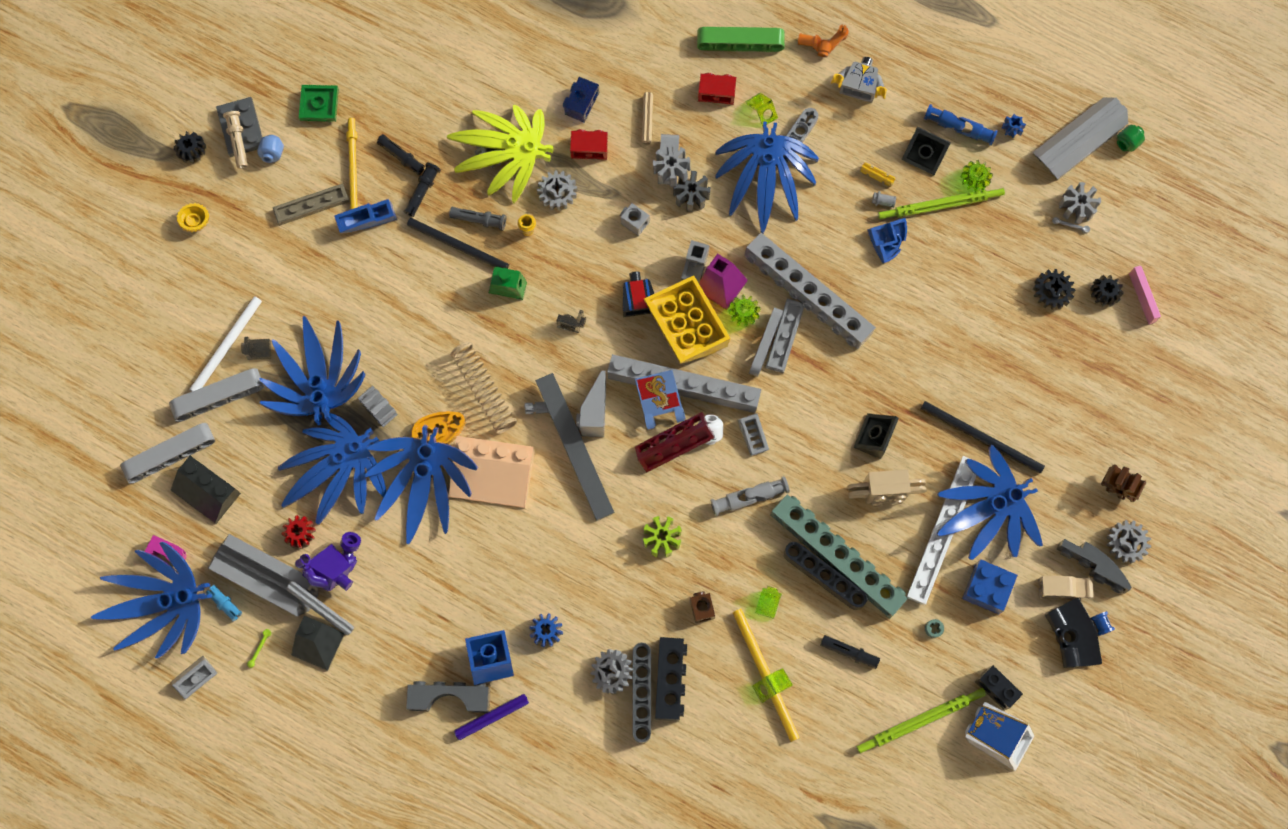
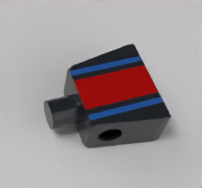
(634, 295)

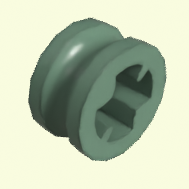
(928, 629)

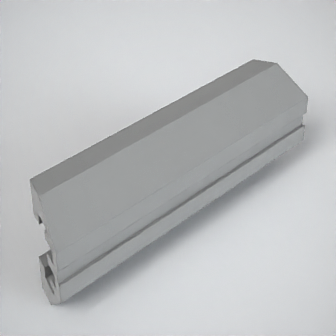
(1083, 136)
(260, 574)

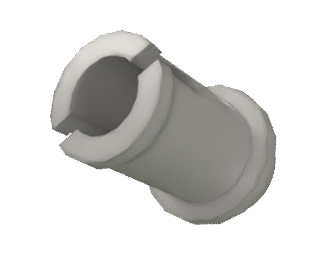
(883, 199)

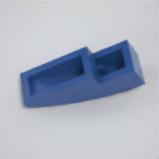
(366, 216)

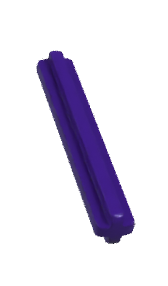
(491, 717)

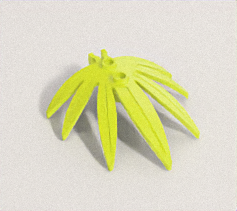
(518, 145)

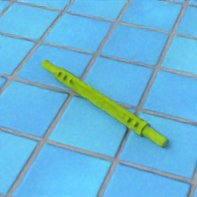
(942, 203)
(921, 720)

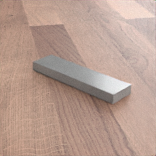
(785, 336)

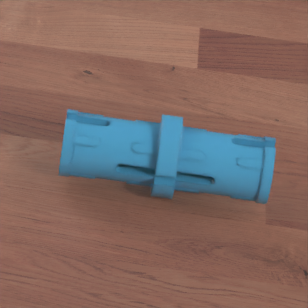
(224, 603)

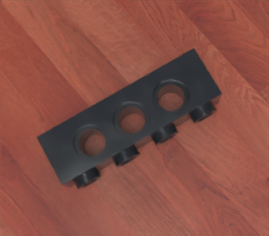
(663, 710)

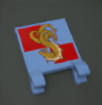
(659, 396)

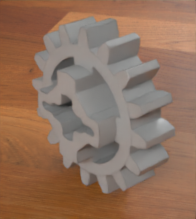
(548, 190)
(1136, 539)
(606, 679)

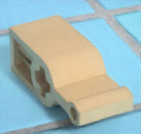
(1065, 587)

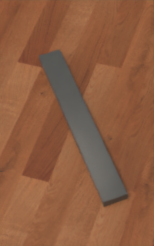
(574, 446)

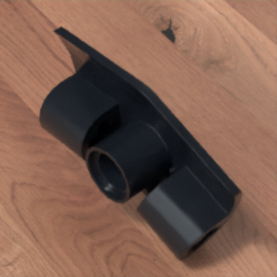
(1084, 643)

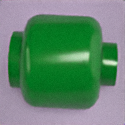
(1130, 138)

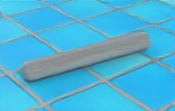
(319, 607)

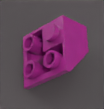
(722, 281)

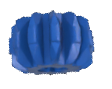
(539, 632)

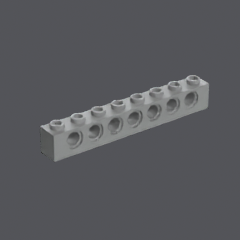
(806, 281)

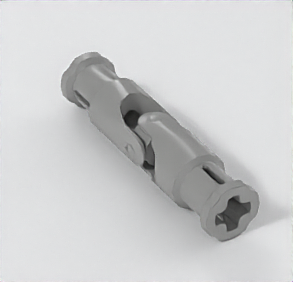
(758, 493)

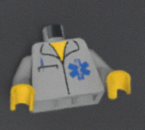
(860, 81)

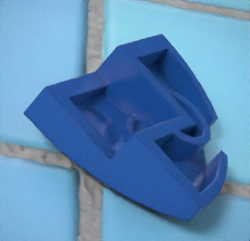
(888, 238)

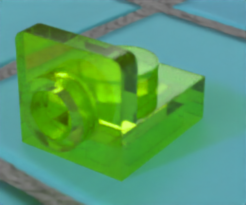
(768, 602)

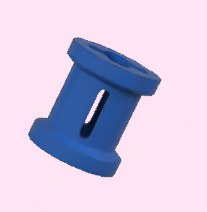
(1102, 623)

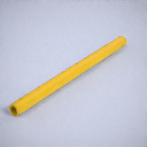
(764, 671)

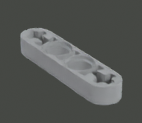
(801, 123)
(766, 342)

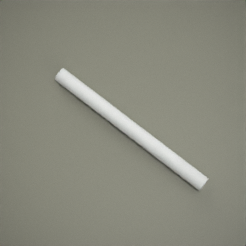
(226, 344)

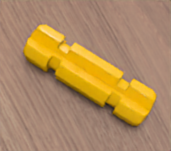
(877, 174)

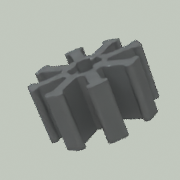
(701, 192)

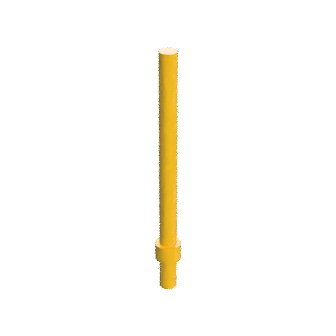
(351, 137)

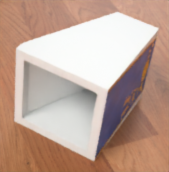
(999, 735)

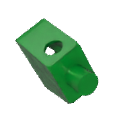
(506, 283)

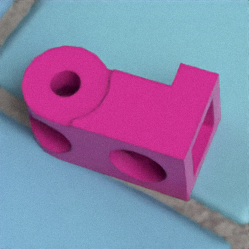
(155, 548)

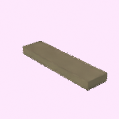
(310, 204)

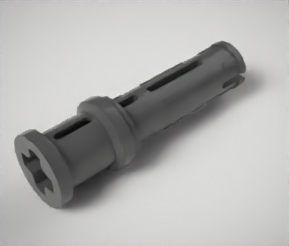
(487, 218)

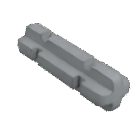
(538, 407)

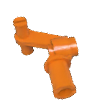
(824, 46)

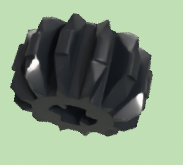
(189, 147)
(1110, 285)

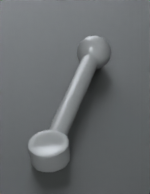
(1085, 229)

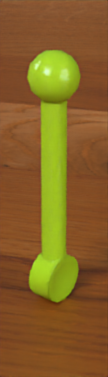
(267, 633)

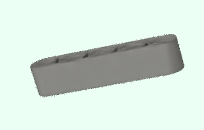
(216, 395)
(167, 453)

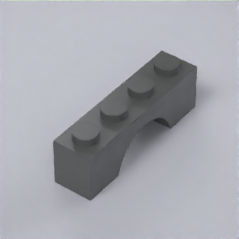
(422, 696)

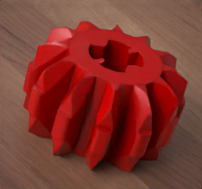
(290, 531)

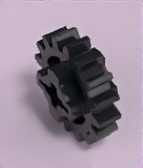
(1047, 293)

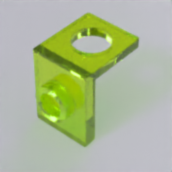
(761, 104)
(774, 683)

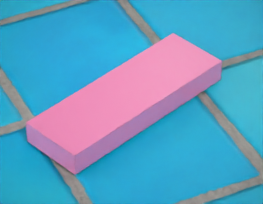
(1144, 294)

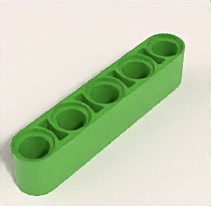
(741, 39)

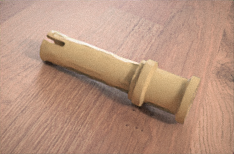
(234, 130)

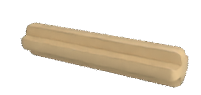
(647, 117)

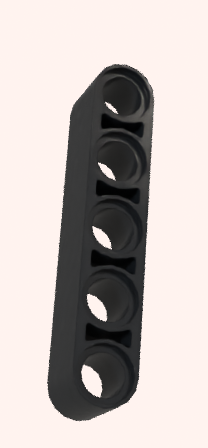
(829, 585)

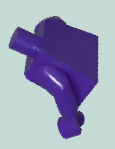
(330, 566)

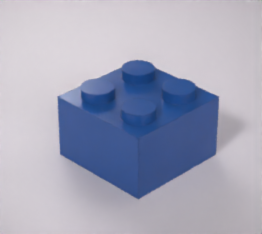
(989, 587)
(489, 657)

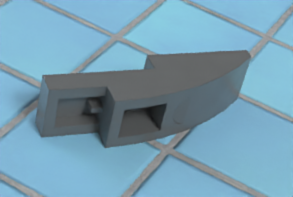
(1103, 568)

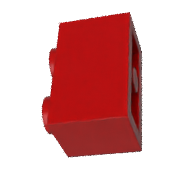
(717, 88)
(589, 144)

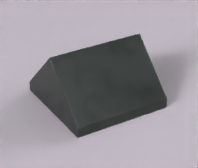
(926, 151)
(876, 434)

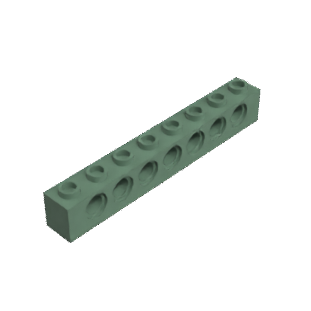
(827, 553)

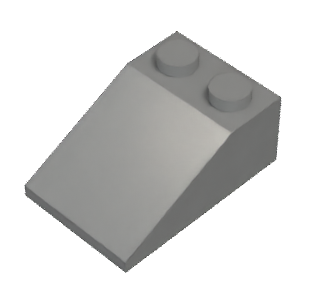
(592, 413)

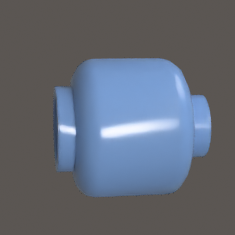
(270, 148)

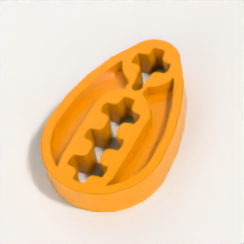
(440, 419)

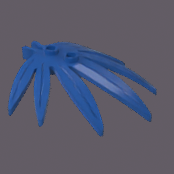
(768, 153)
(319, 392)
(347, 453)
(424, 461)
(1002, 500)
(178, 599)

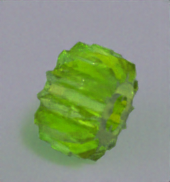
(983, 179)
(749, 315)

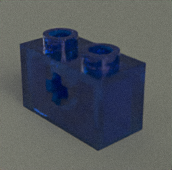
(580, 108)

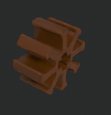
(1123, 483)

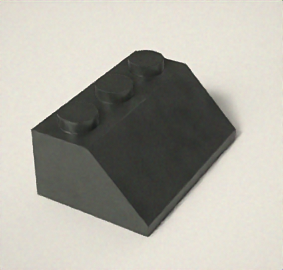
(203, 489)

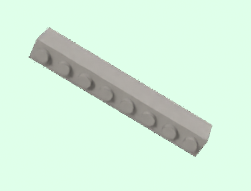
(689, 384)

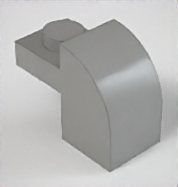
(695, 260)

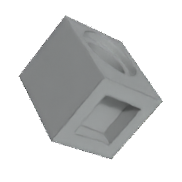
(638, 225)

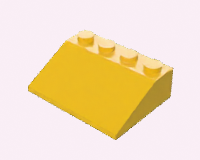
(688, 320)

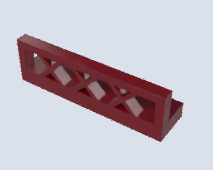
(674, 444)

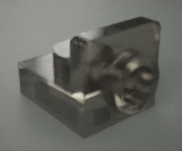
(568, 322)
(256, 348)

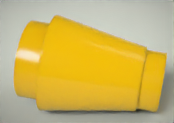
(527, 224)

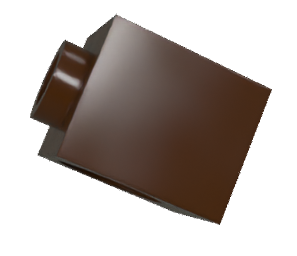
(701, 616)

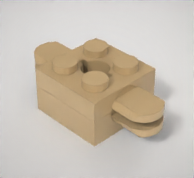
(887, 487)

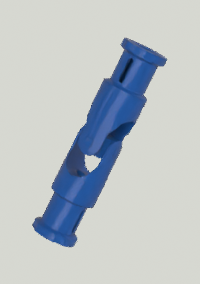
(949, 120)

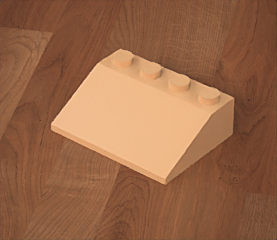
(501, 472)

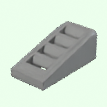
(755, 418)

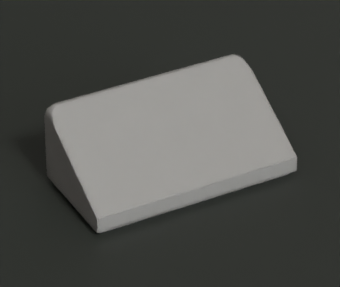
(194, 677)

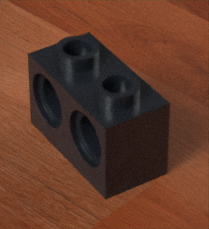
(998, 687)

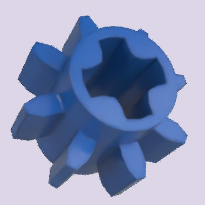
(1013, 125)

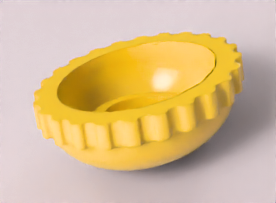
(193, 217)

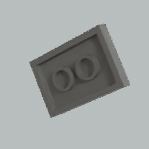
(248, 120)

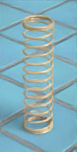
(513, 420)

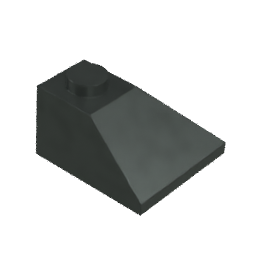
(316, 643)

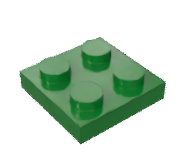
(318, 103)

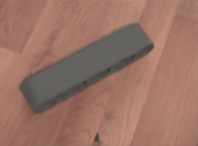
(645, 683)

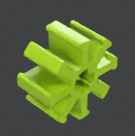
(668, 539)

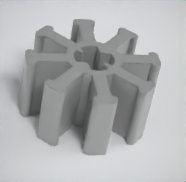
(663, 167)
(1071, 201)
(377, 406)

